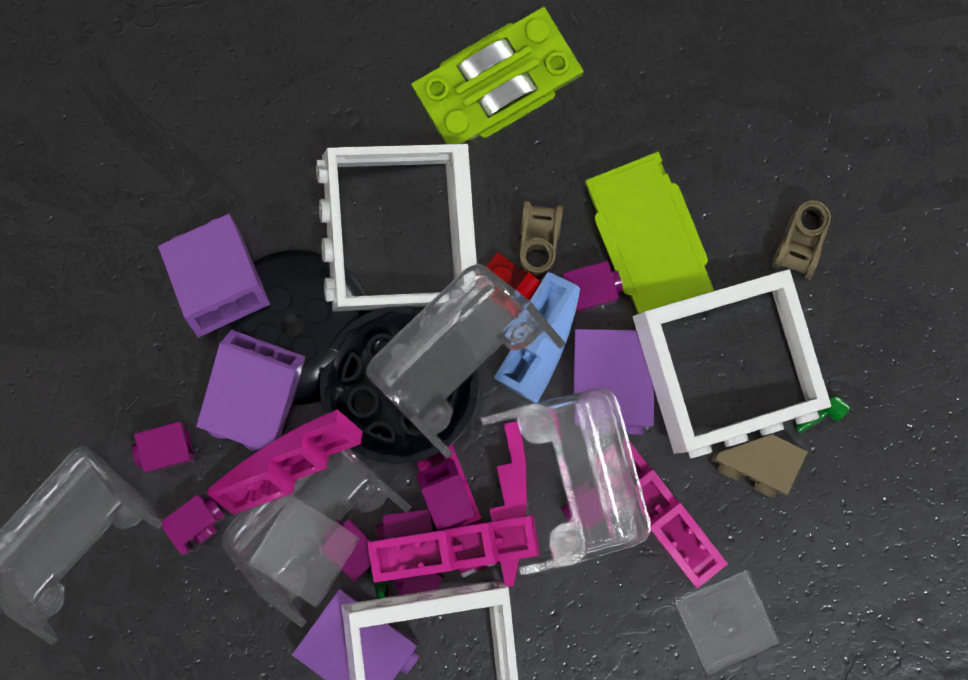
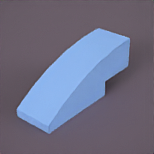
(531, 368)

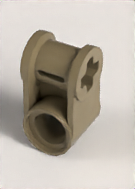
(539, 232)
(803, 242)

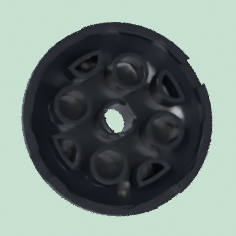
(296, 288)
(386, 431)

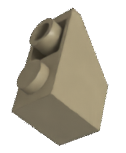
(766, 461)

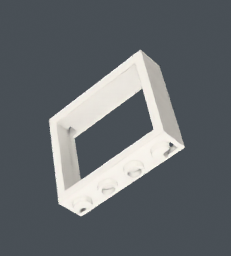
(460, 214)
(667, 386)
(432, 603)

